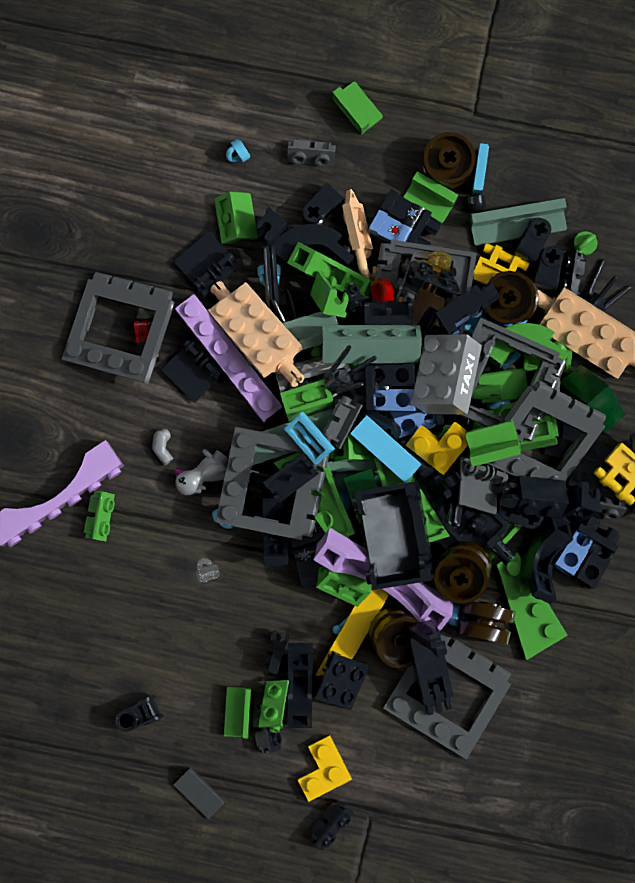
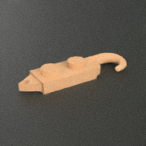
(358, 233)

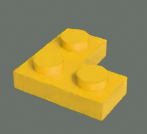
(438, 452)
(330, 773)

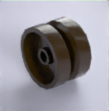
(449, 147)
(526, 297)
(463, 572)
(486, 619)
(389, 637)

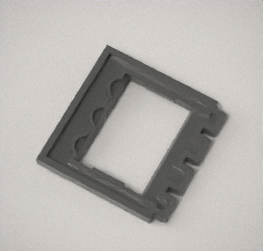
(461, 267)
(486, 334)
(112, 360)
(565, 409)
(237, 480)
(439, 727)

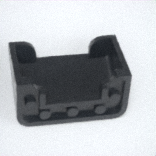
(395, 535)

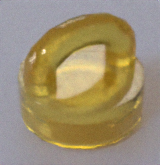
(440, 261)

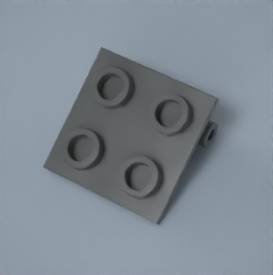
(480, 486)

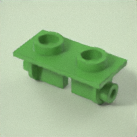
(102, 505)
(273, 705)

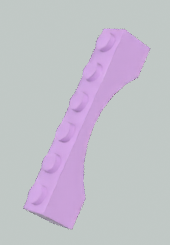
(229, 359)
(96, 466)
(348, 557)

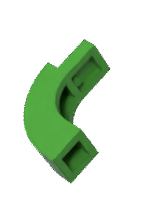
(311, 261)
(531, 331)

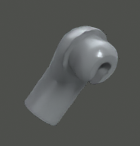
(159, 446)

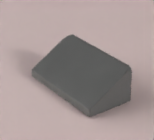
(199, 793)

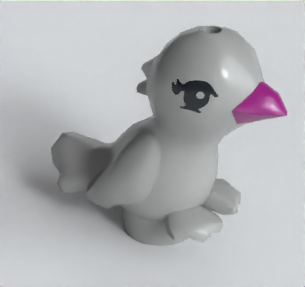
(209, 470)

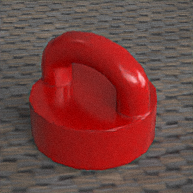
(382, 290)

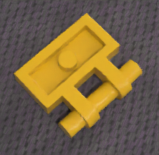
(487, 268)
(622, 463)

